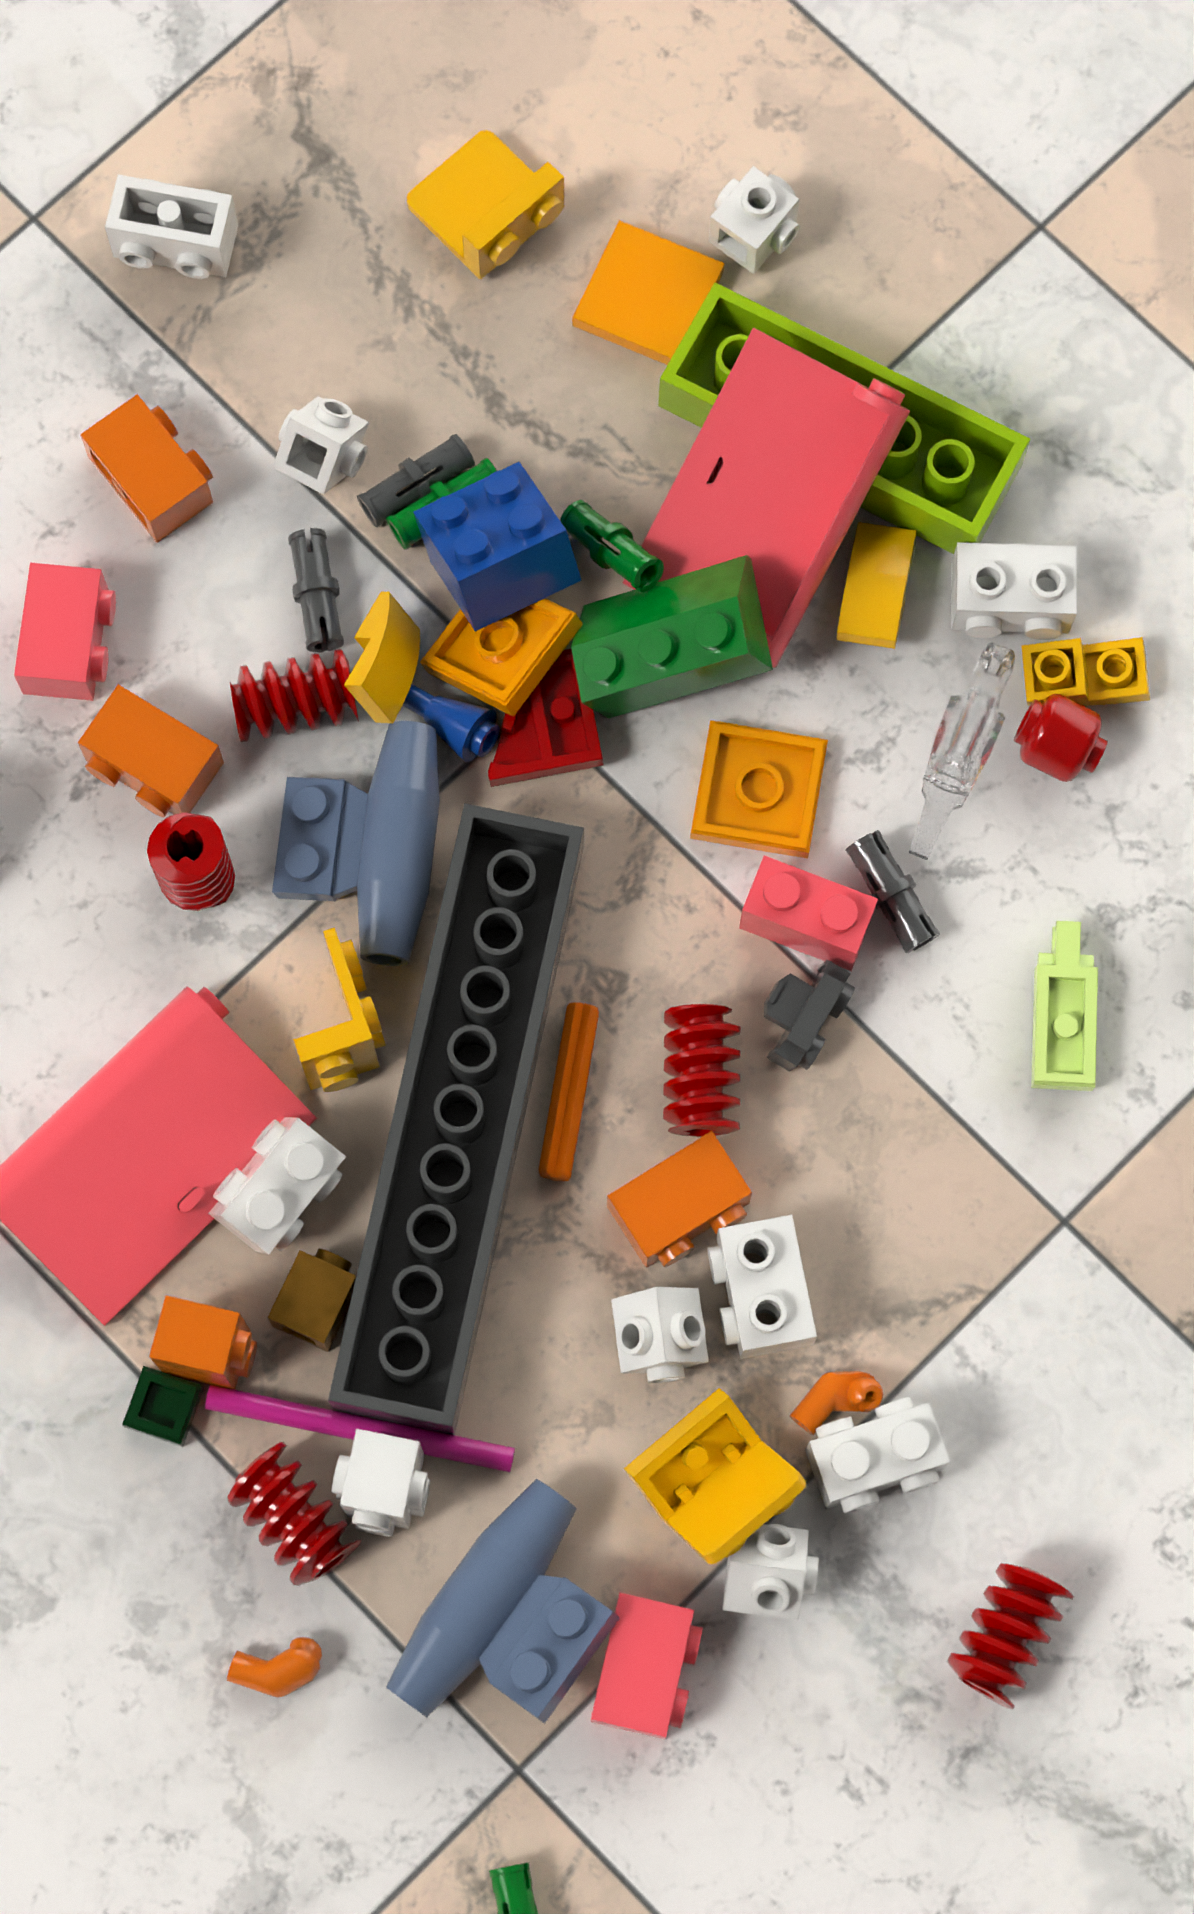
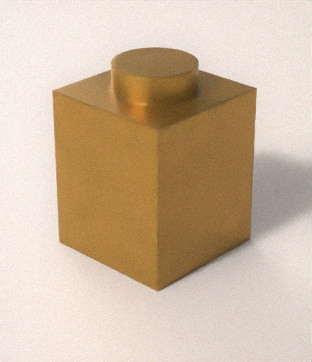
(314, 1298)

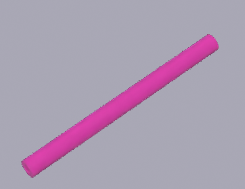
(345, 1425)

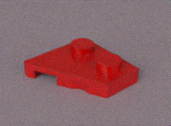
(548, 732)

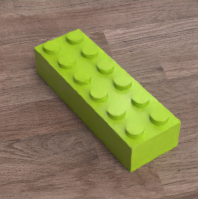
(945, 463)

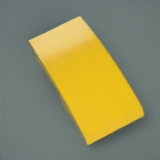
(876, 585)
(388, 659)
(1087, 673)

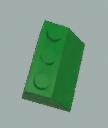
(671, 639)

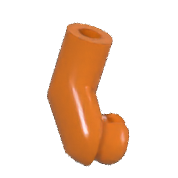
(837, 1392)
(280, 1674)

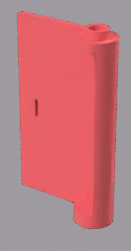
(787, 473)
(108, 1168)

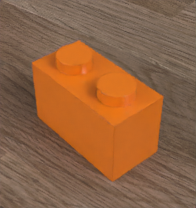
(148, 467)
(149, 754)
(680, 1201)
(202, 1343)

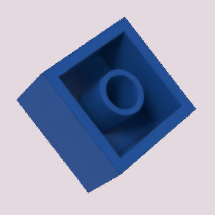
(497, 546)

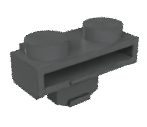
(802, 1012)

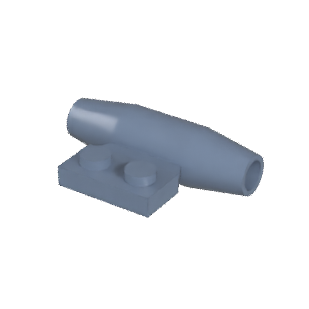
(368, 843)
(507, 1616)

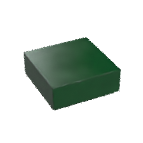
(163, 1406)

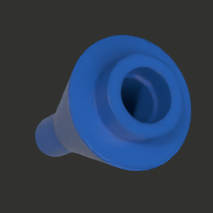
(461, 725)

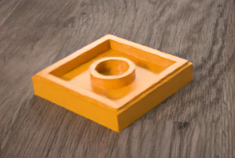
(645, 292)
(504, 658)
(759, 789)

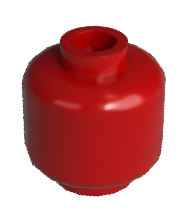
(1060, 737)

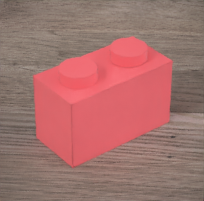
(64, 631)
(807, 913)
(645, 1665)

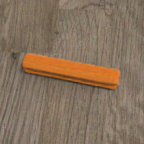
(568, 1091)

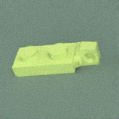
(1065, 1014)

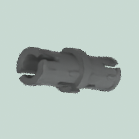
(447, 459)
(316, 590)
(893, 891)

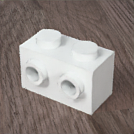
(171, 227)
(1013, 589)
(277, 1185)
(768, 1287)
(877, 1455)
(381, 1482)

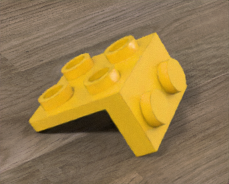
(486, 202)
(343, 1051)
(715, 1479)

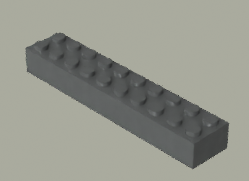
(457, 1120)

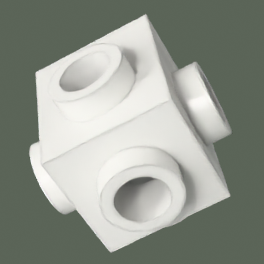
(754, 218)
(321, 444)
(660, 1332)
(771, 1573)

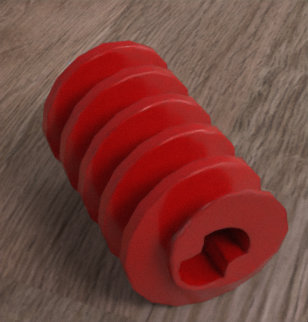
(292, 695)
(191, 861)
(699, 1070)
(290, 1517)
(1007, 1631)

